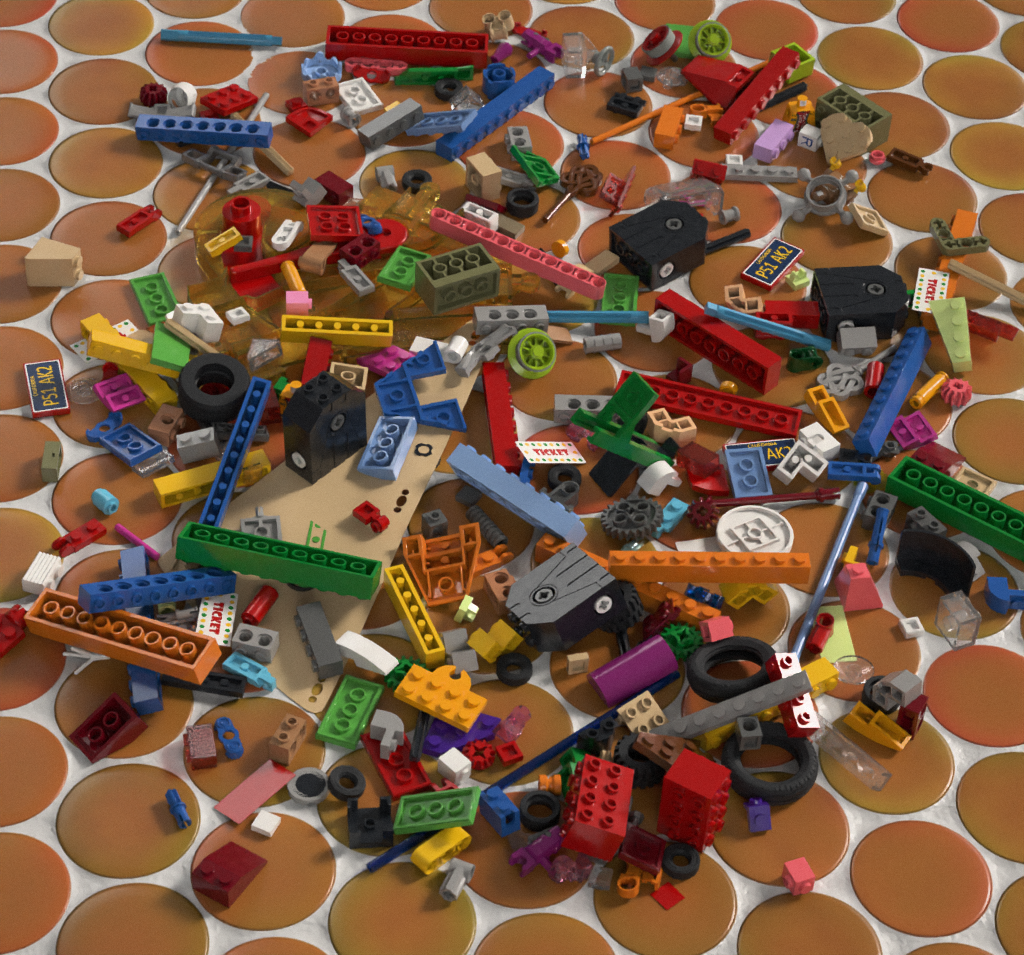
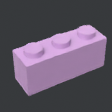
(773, 141)

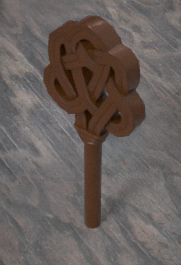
(586, 184)

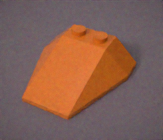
(444, 563)

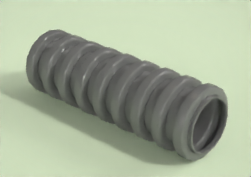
(487, 527)

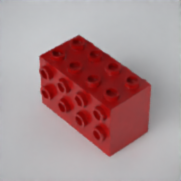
(694, 800)
(596, 807)

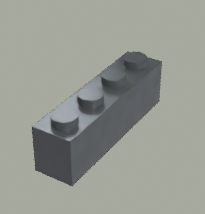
(390, 124)
(319, 640)

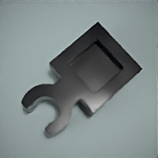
(850, 455)

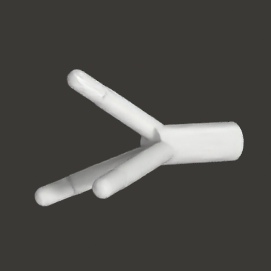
(84, 654)

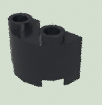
(597, 739)

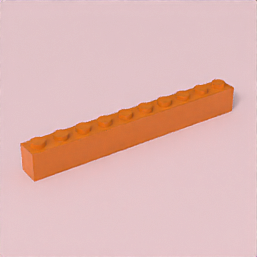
(961, 226)
(710, 567)
(650, 593)

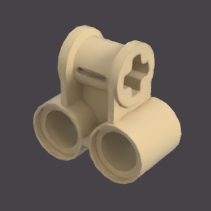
(498, 25)

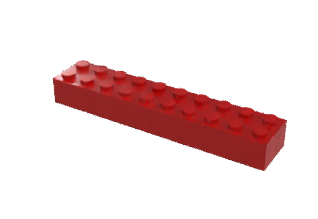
(408, 45)

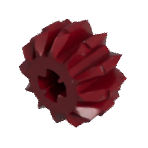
(153, 94)
(711, 513)

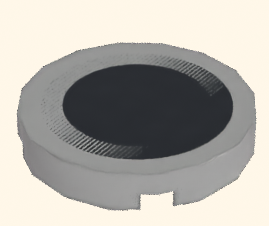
(308, 786)

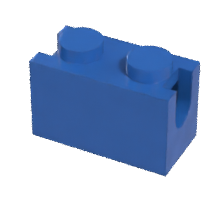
(497, 808)

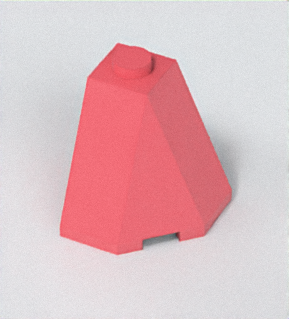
(857, 588)

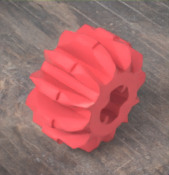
(956, 392)

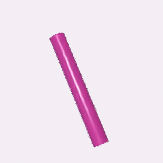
(136, 541)

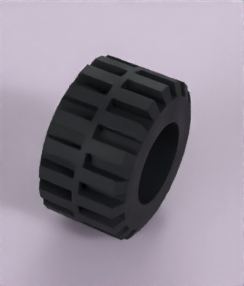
(630, 615)
(646, 772)

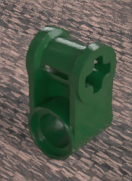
(802, 359)

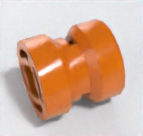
(551, 785)

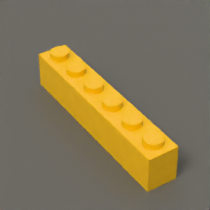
(338, 330)
(125, 352)
(198, 481)
(414, 616)

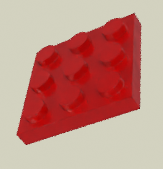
(333, 223)

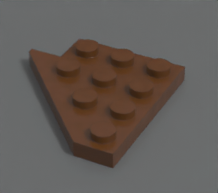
(666, 749)

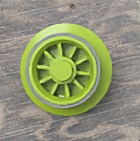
(710, 40)
(531, 353)

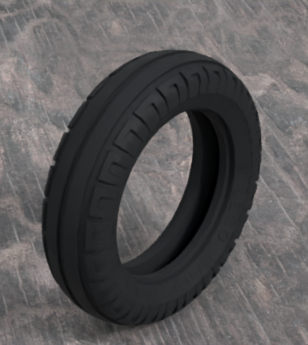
(724, 650)
(773, 792)

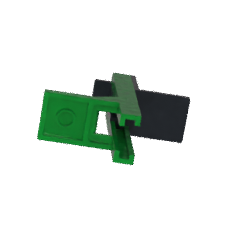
(623, 445)

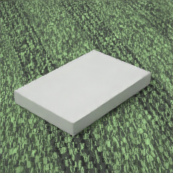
(359, 96)

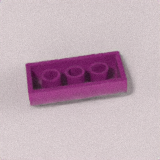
(633, 671)

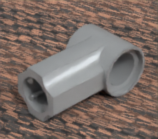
(386, 177)
(458, 875)

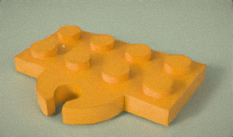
(441, 695)

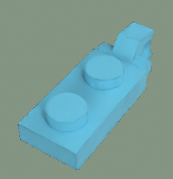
(673, 514)
(256, 673)

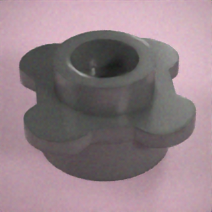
(890, 449)

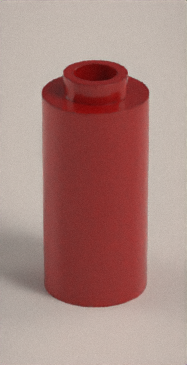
(873, 379)
(259, 605)

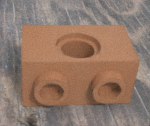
(167, 424)

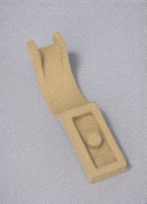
(597, 265)

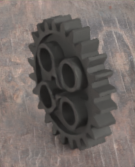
(632, 518)

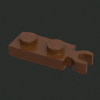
(908, 161)

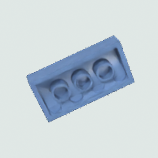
(388, 447)

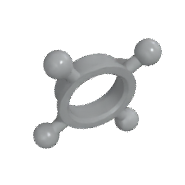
(845, 216)

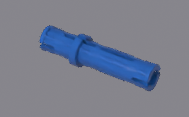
(876, 545)

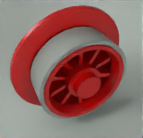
(661, 45)

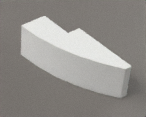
(366, 653)

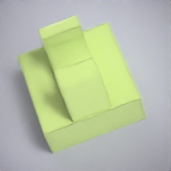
(798, 279)
(466, 610)

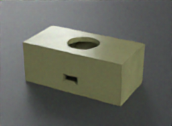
(51, 461)

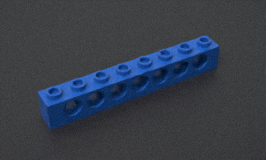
(204, 131)
(155, 589)

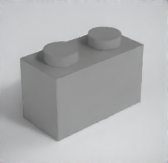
(856, 341)
(198, 445)

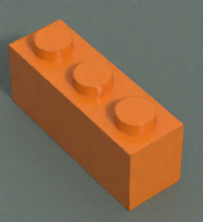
(669, 127)

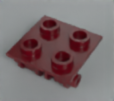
(655, 623)

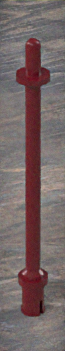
(820, 495)

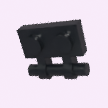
(626, 105)

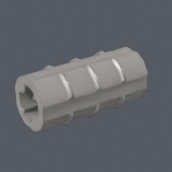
(602, 343)

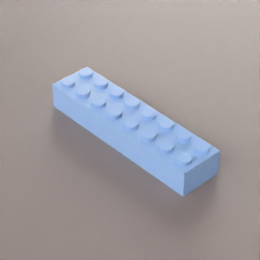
(515, 495)

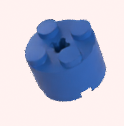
(497, 79)

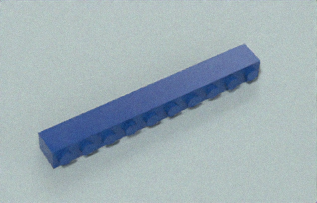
(496, 113)
(892, 391)
(236, 453)
(144, 683)

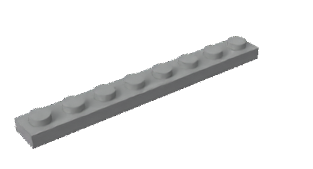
(739, 706)

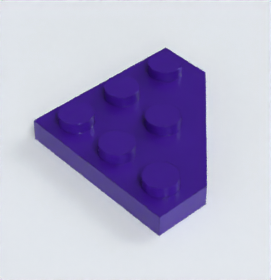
(444, 736)

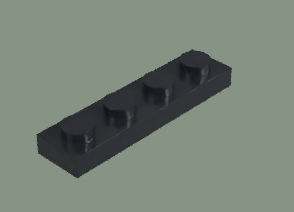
(213, 683)

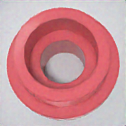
(877, 157)

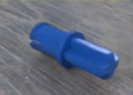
(583, 146)
(178, 808)

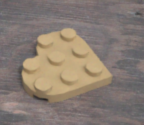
(844, 138)

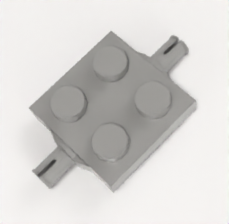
(262, 525)

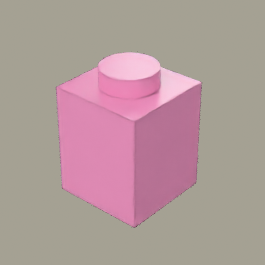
(298, 303)

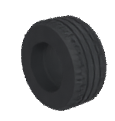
(212, 369)

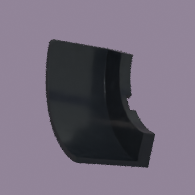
(935, 557)

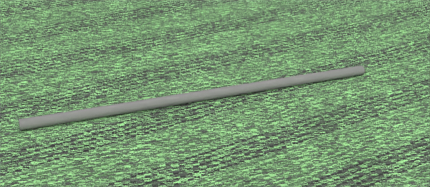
(213, 177)

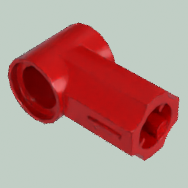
(821, 633)

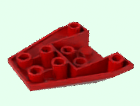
(717, 79)

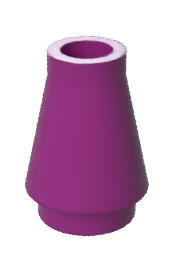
(502, 52)

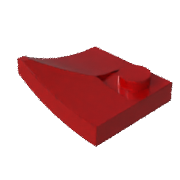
(309, 120)
(713, 485)

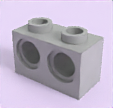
(519, 137)
(255, 642)

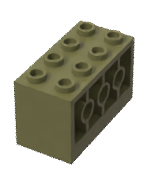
(856, 107)
(457, 278)

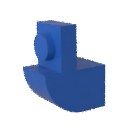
(1000, 597)

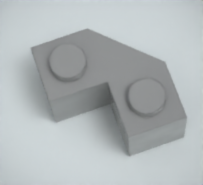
(458, 651)
(895, 688)

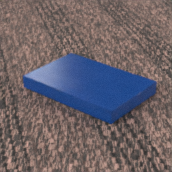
(130, 444)

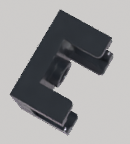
(370, 825)

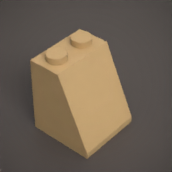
(53, 264)

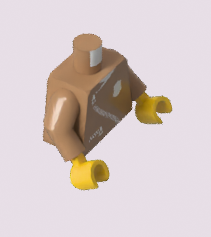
(830, 193)

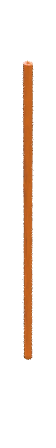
(657, 112)

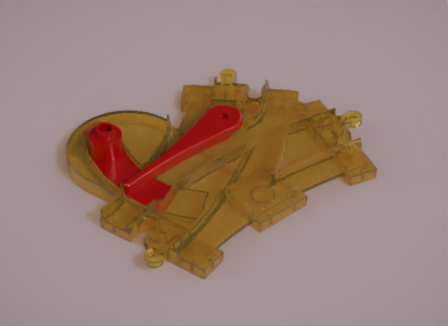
(259, 286)

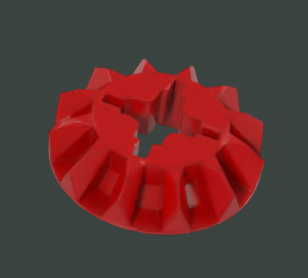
(479, 762)

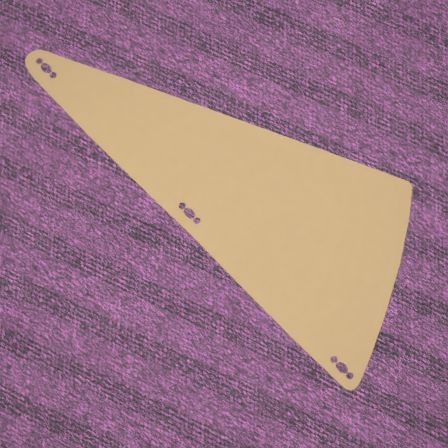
(331, 506)

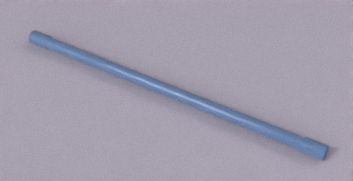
(858, 496)

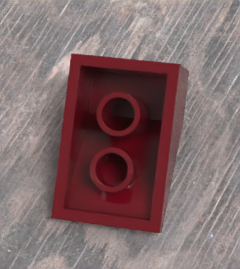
(939, 458)
(108, 729)
(226, 873)

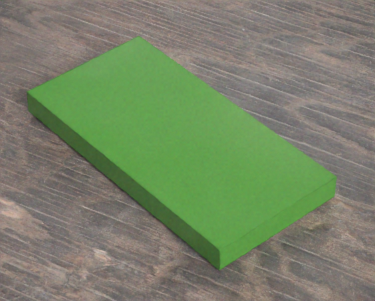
(620, 294)
(153, 297)
(168, 349)
(350, 712)
(437, 810)

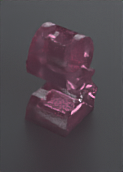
(576, 433)
(512, 726)
(566, 868)

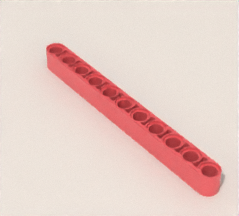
(518, 254)

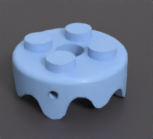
(320, 67)

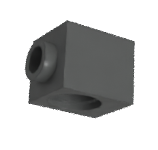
(631, 79)
(434, 524)
(748, 733)

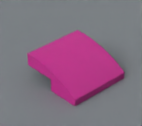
(118, 393)
(913, 431)

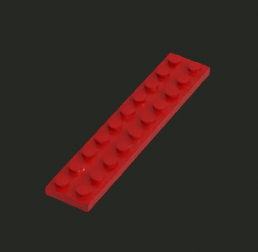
(722, 407)

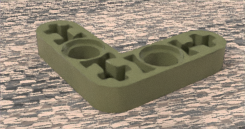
(953, 247)

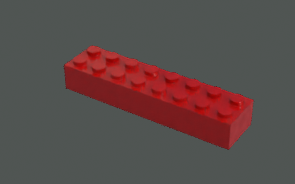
(721, 343)

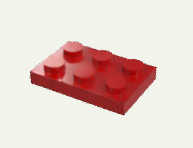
(228, 100)

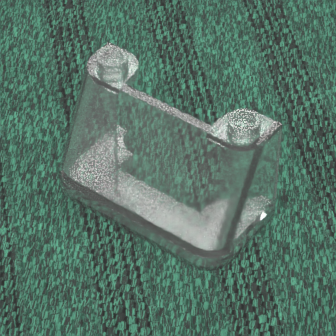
(693, 191)

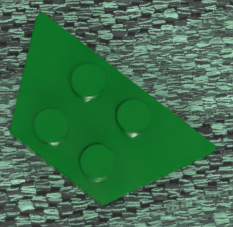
(536, 167)

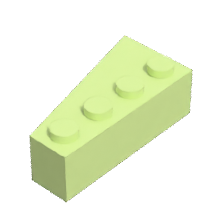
(952, 324)

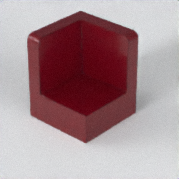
(682, 373)

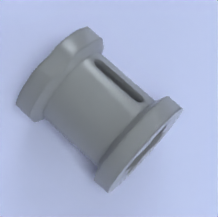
(349, 118)
(729, 215)

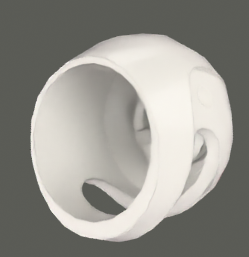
(183, 94)

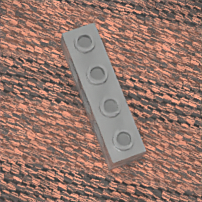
(490, 318)
(567, 405)

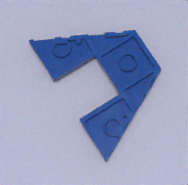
(398, 396)

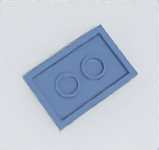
(747, 472)

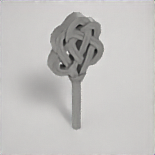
(838, 376)

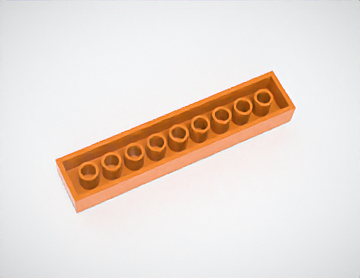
(124, 637)

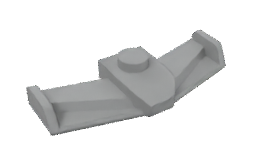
(162, 109)
(484, 350)

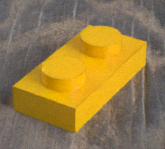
(223, 242)

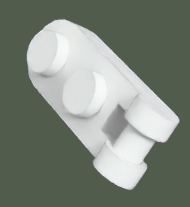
(286, 234)

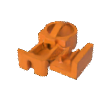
(715, 112)
(633, 877)

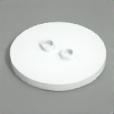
(754, 530)

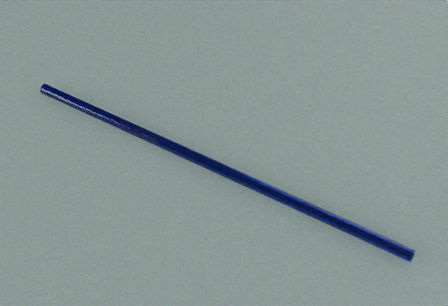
(521, 772)

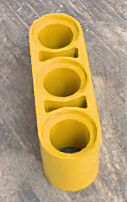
(440, 849)

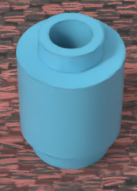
(105, 501)

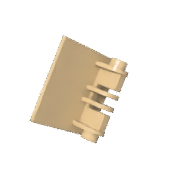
(641, 714)

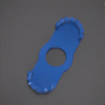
(373, 227)
(113, 421)
(233, 746)

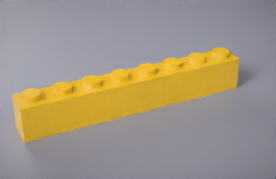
(150, 383)
(822, 677)

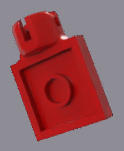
(11, 628)

